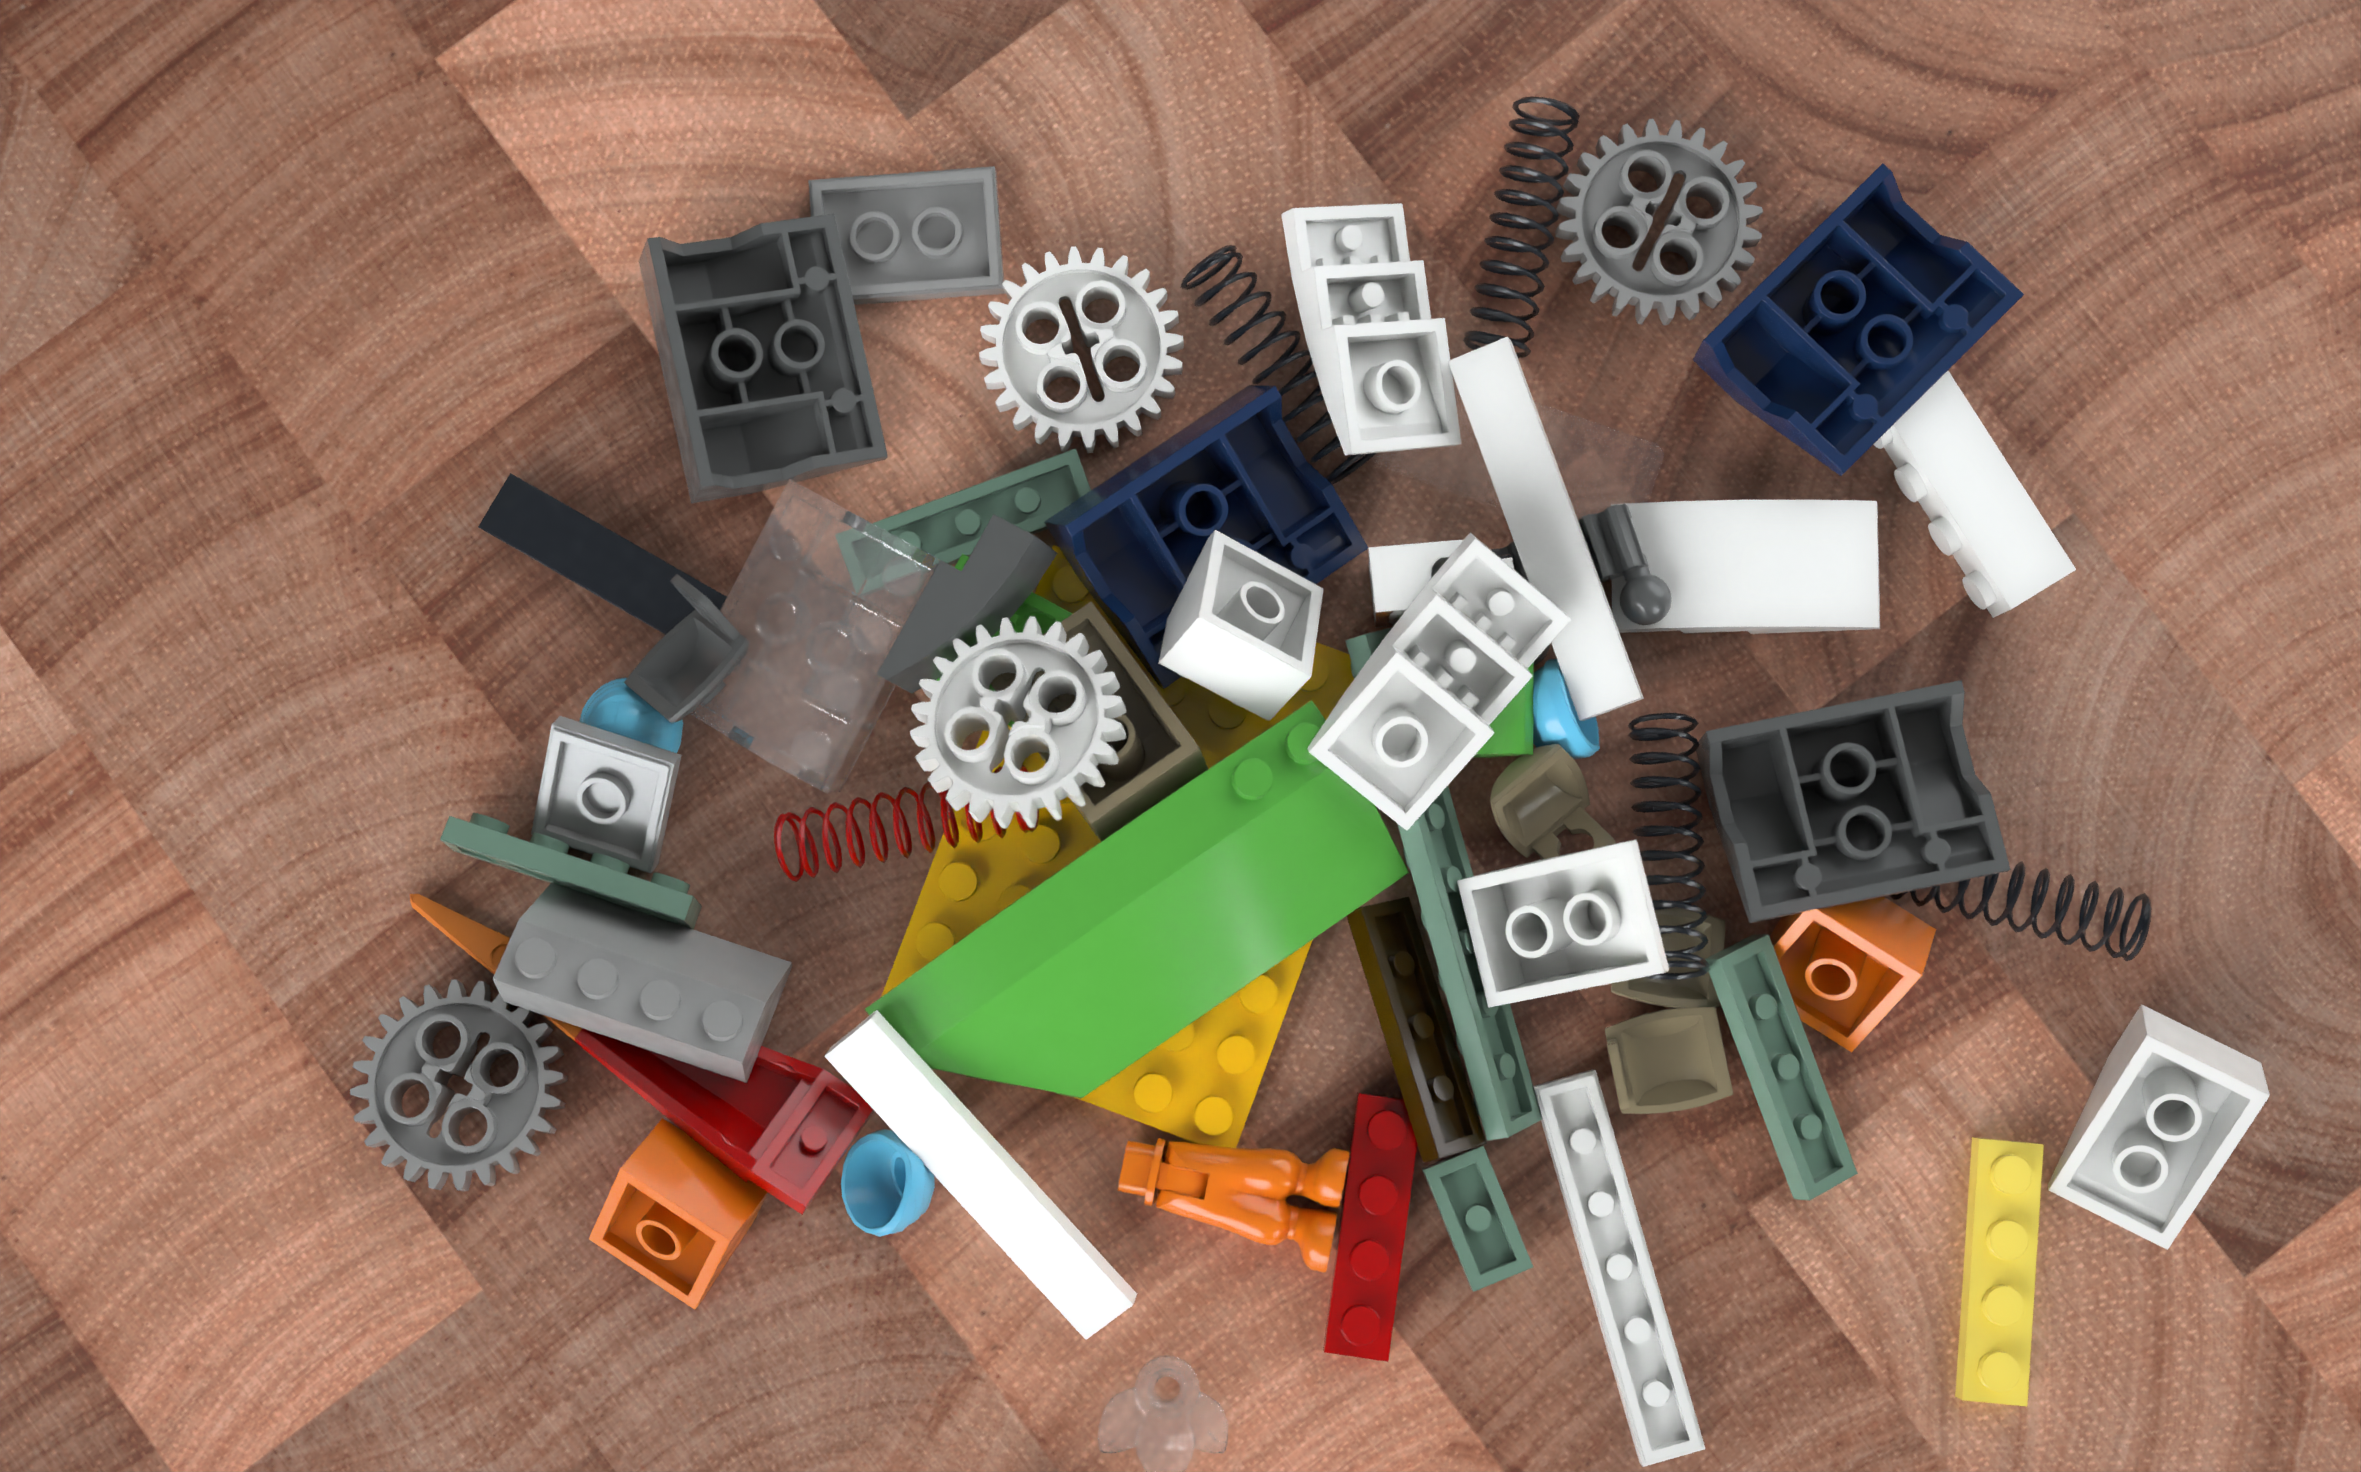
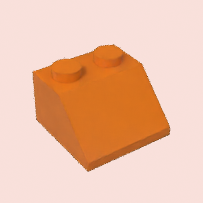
(1851, 964)
(676, 1213)

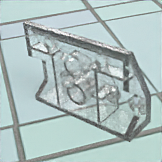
(820, 618)

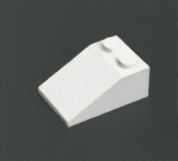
(1563, 924)
(2158, 1126)

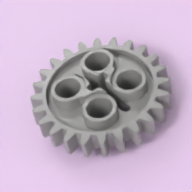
(1708, 245)
(408, 1059)

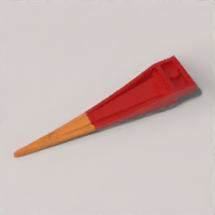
(775, 1130)

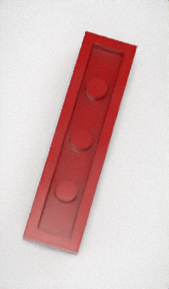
(1371, 1229)

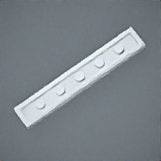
(1545, 526)
(981, 1175)
(1618, 1268)

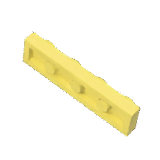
(1999, 1271)

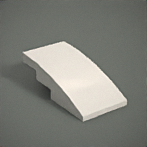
(1371, 329)
(1760, 565)
(1438, 682)

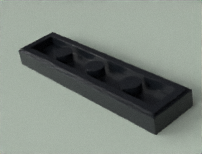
(591, 555)

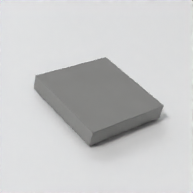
(606, 793)

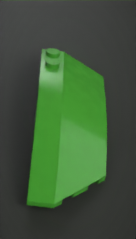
(1153, 922)

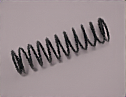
(1526, 223)
(1299, 378)
(1649, 782)
(2060, 911)

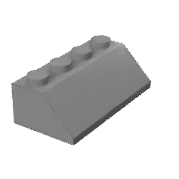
(642, 980)

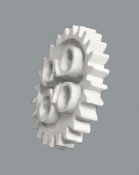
(1030, 367)
(966, 705)

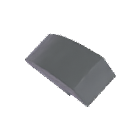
(989, 588)

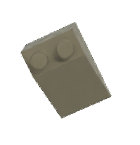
(1157, 748)

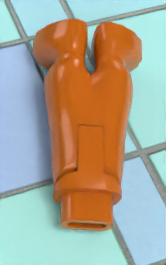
(1241, 1190)

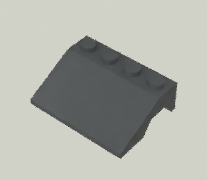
(762, 357)
(1850, 802)

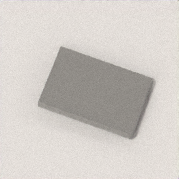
(916, 233)

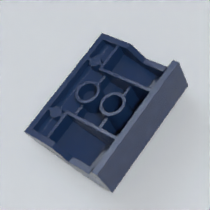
(1855, 325)
(1223, 473)

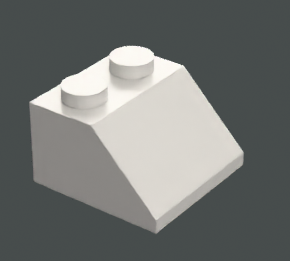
(1243, 627)

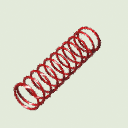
(874, 817)

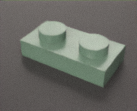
(1477, 1217)

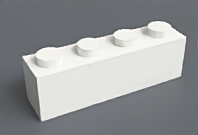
(1973, 500)

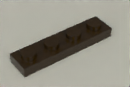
(1416, 1029)

